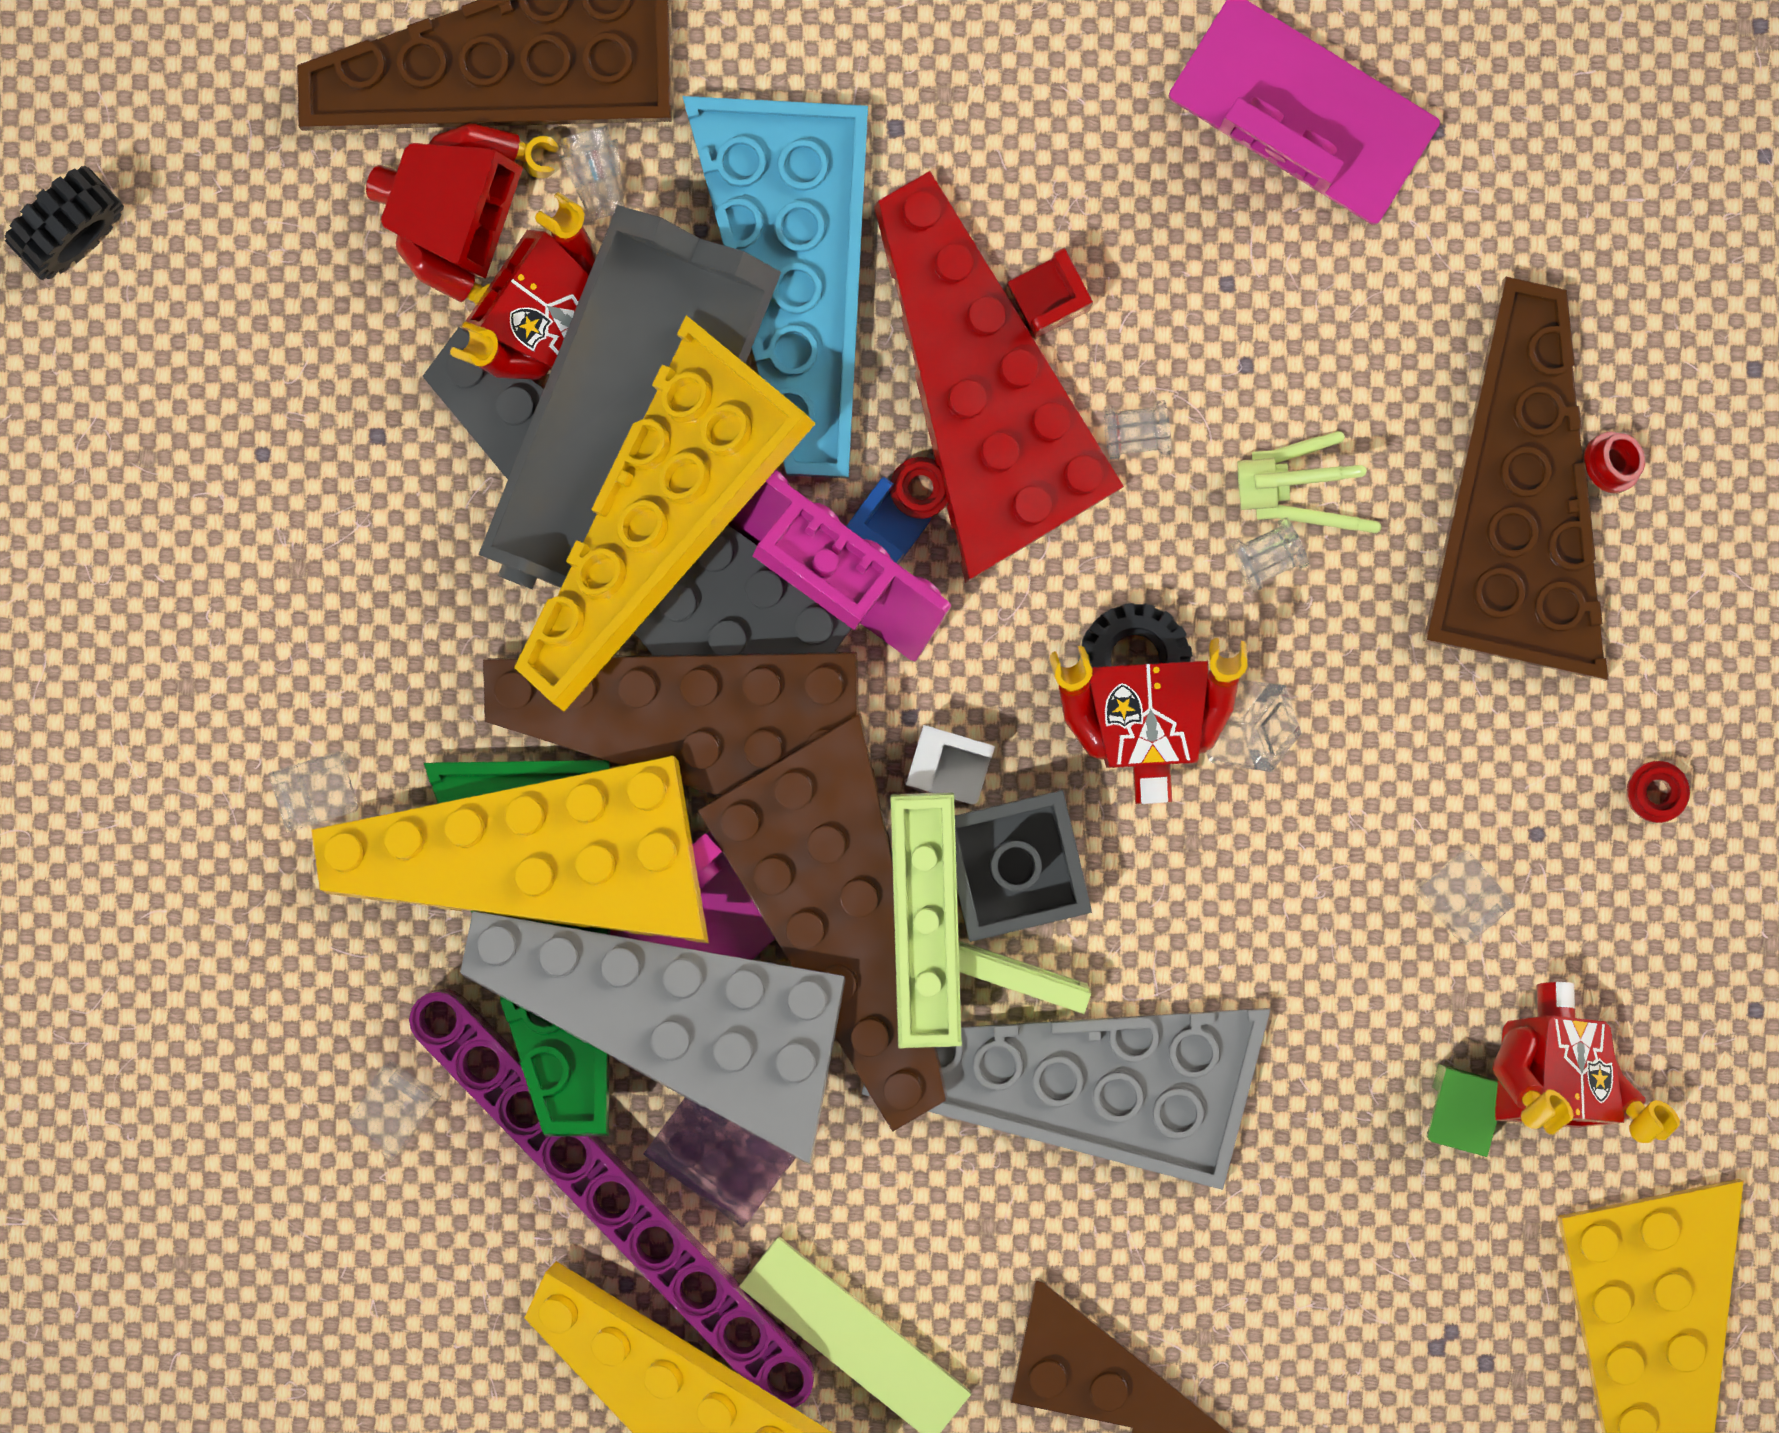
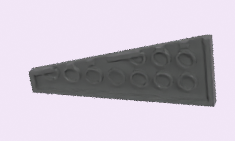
(722, 601)

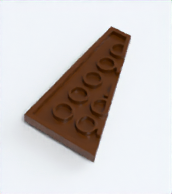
(499, 69)
(1520, 526)
(709, 711)
(821, 875)

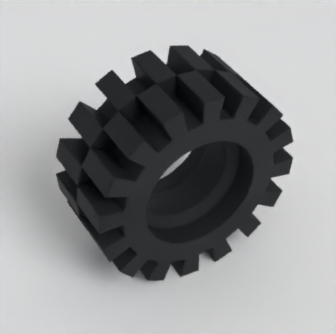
(64, 222)
(1136, 620)

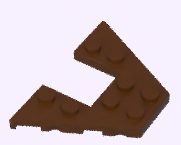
(1084, 1372)

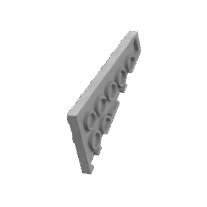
(705, 1024)
(1117, 1088)

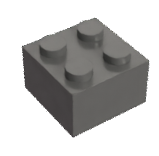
(1018, 866)

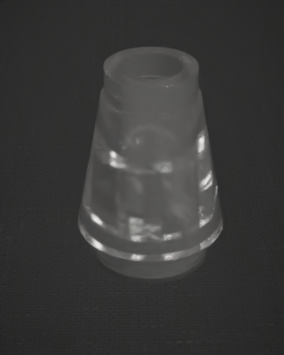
(594, 170)

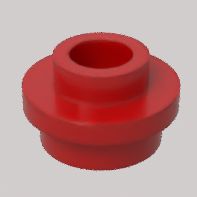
(1625, 456)
(900, 493)
(1677, 791)

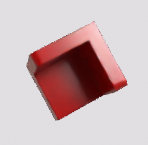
(1050, 294)

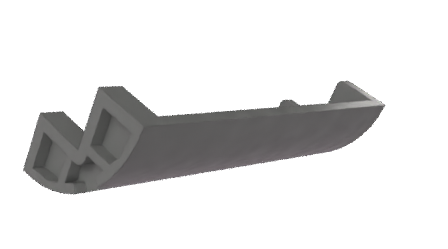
(604, 376)

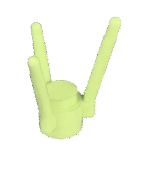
(1265, 483)

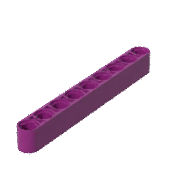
(620, 1228)

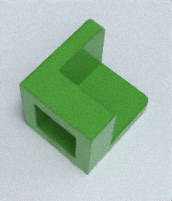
(1463, 1110)

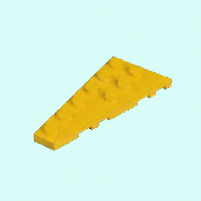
(668, 496)
(558, 851)
(1655, 1304)
(647, 1371)

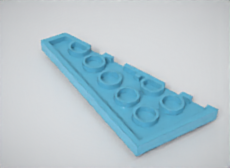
(793, 196)

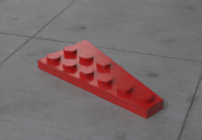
(993, 407)

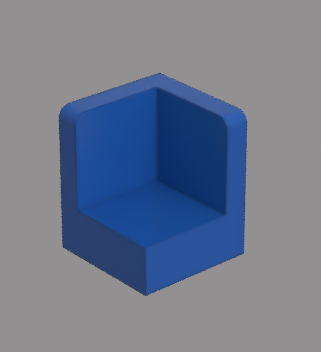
(885, 524)

